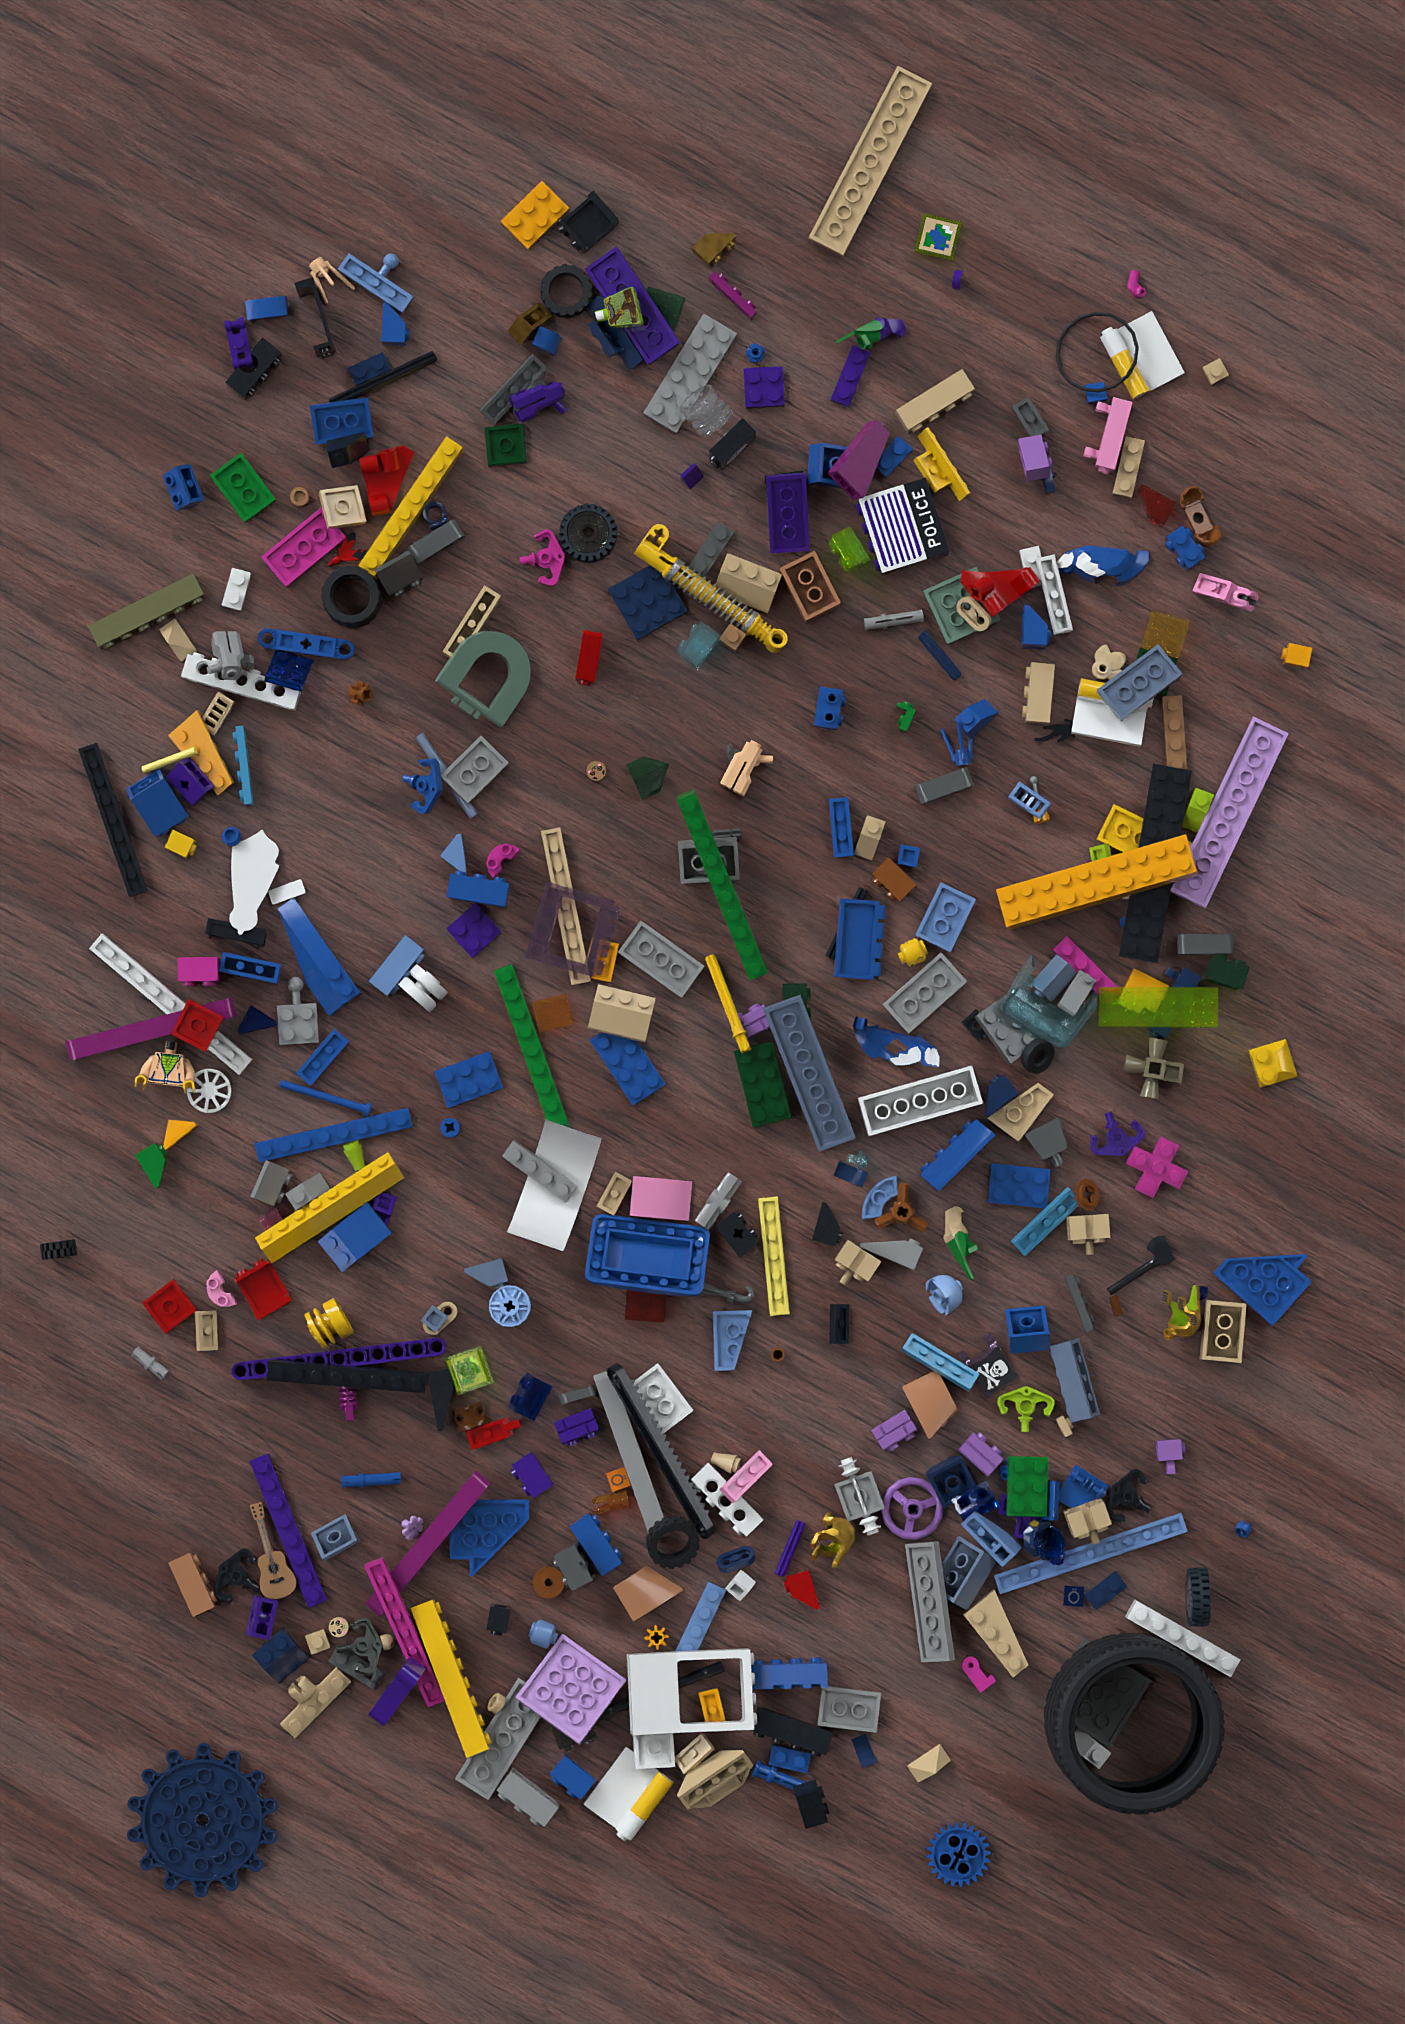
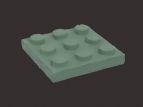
(943, 602)

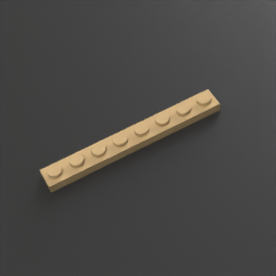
(567, 912)

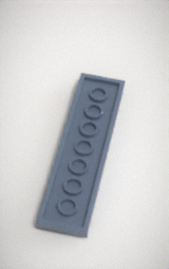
(809, 1073)

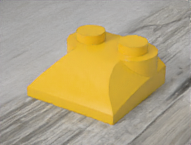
(1272, 1063)

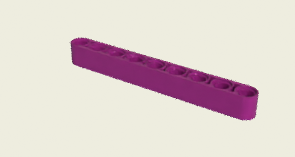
(137, 1032)
(434, 1535)

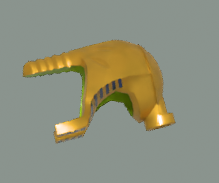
(1184, 1317)

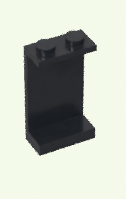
(308, 287)

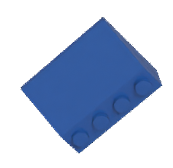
(956, 1155)

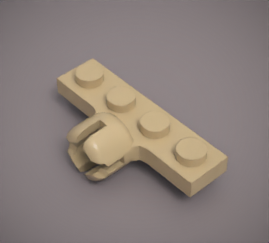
(312, 1699)

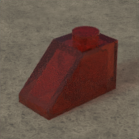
(1155, 505)

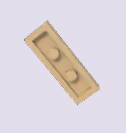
(1128, 467)

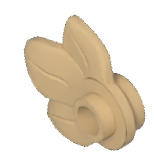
(1109, 661)

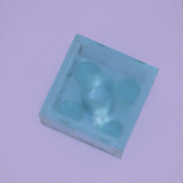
(698, 645)

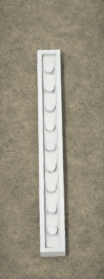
(163, 997)

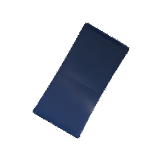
(850, 1174)
(864, 1750)

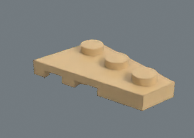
(1021, 1112)

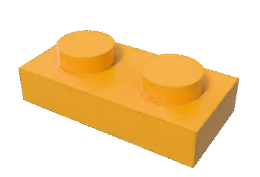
(609, 964)
(711, 1705)

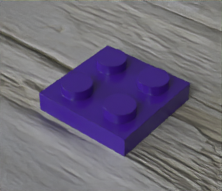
(764, 387)
(473, 930)

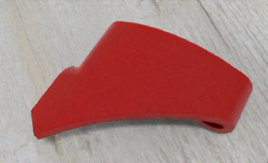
(384, 476)
(998, 588)

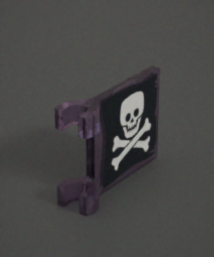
(993, 1367)

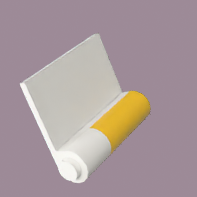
(1155, 359)
(1098, 721)
(628, 1795)

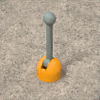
(1045, 818)

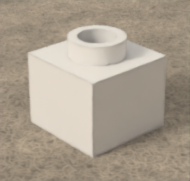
(740, 1585)

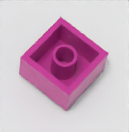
(199, 970)

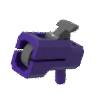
(537, 397)

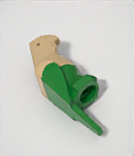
(958, 1238)

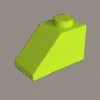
(1197, 809)

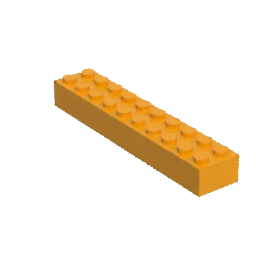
(1097, 882)

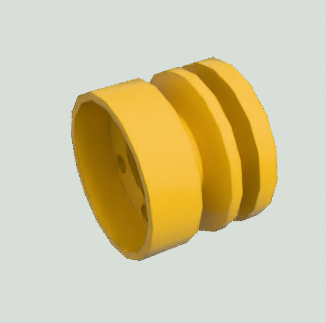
(328, 1323)

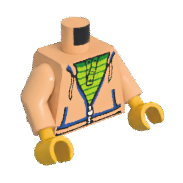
(167, 1069)

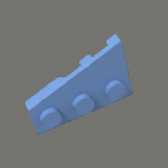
(729, 1333)

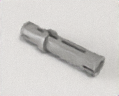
(917, 616)

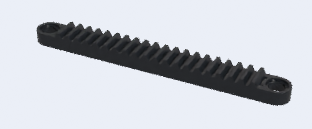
(661, 1451)

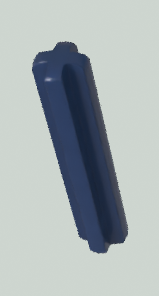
(939, 655)

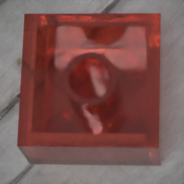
(645, 1306)

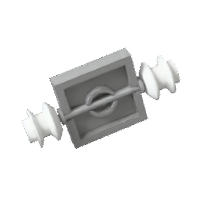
(859, 1496)

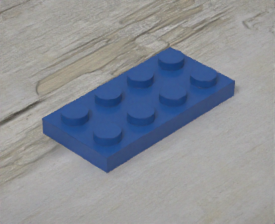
(628, 1066)

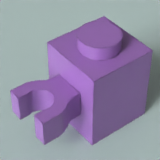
(1169, 1451)

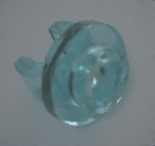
(860, 1160)

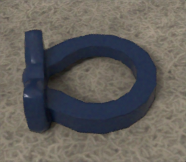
(433, 525)

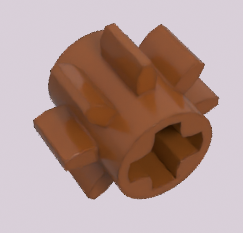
(360, 693)

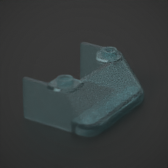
(1040, 1015)

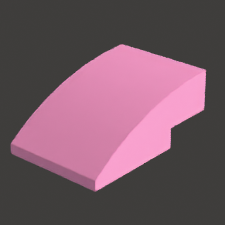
(660, 1198)

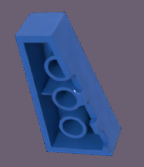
(790, 1674)

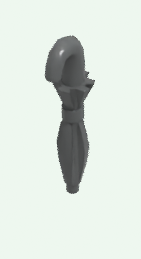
(709, 1289)

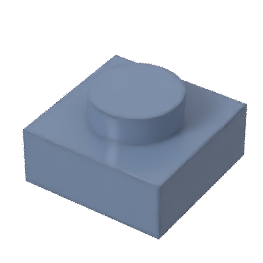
(434, 1318)

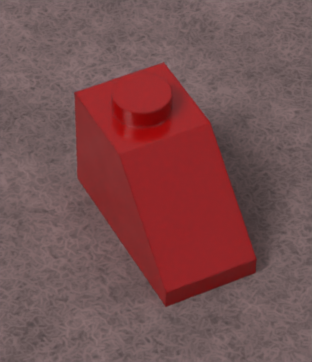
(802, 1588)

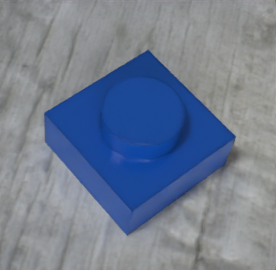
(908, 856)

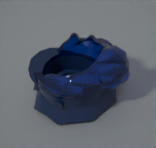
(1045, 1541)

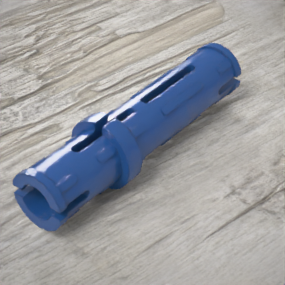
(371, 1479)

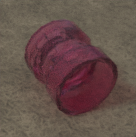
(271, 1218)

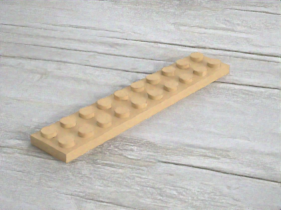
(870, 161)

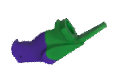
(876, 331)

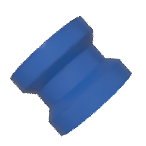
(450, 1130)

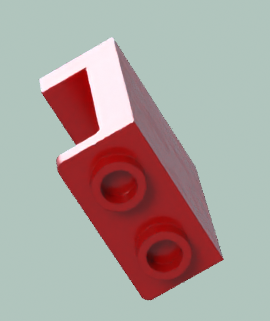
(263, 1288)

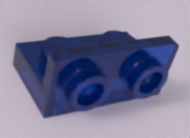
(530, 1396)

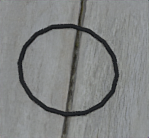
(1087, 316)

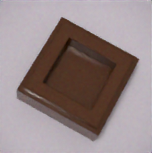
(1115, 1305)

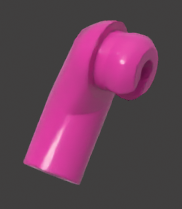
(1133, 285)

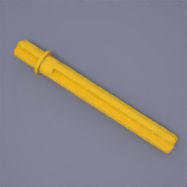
(737, 1028)

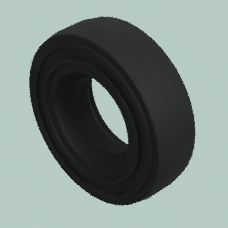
(1031, 1050)

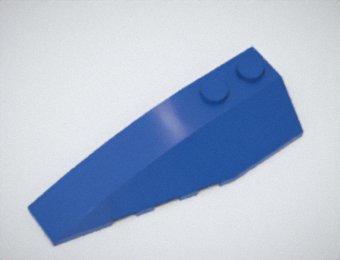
(317, 962)

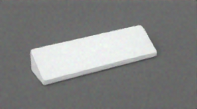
(1054, 594)

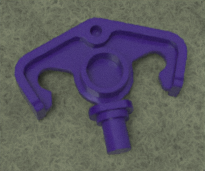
(1117, 1141)

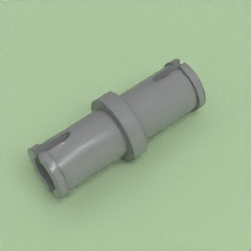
(150, 1363)

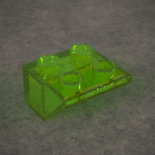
(849, 549)

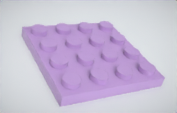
(570, 1689)

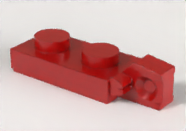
(491, 1432)

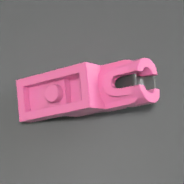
(1225, 592)

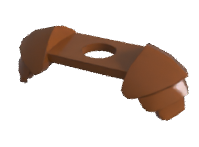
(1191, 503)

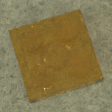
(1166, 632)

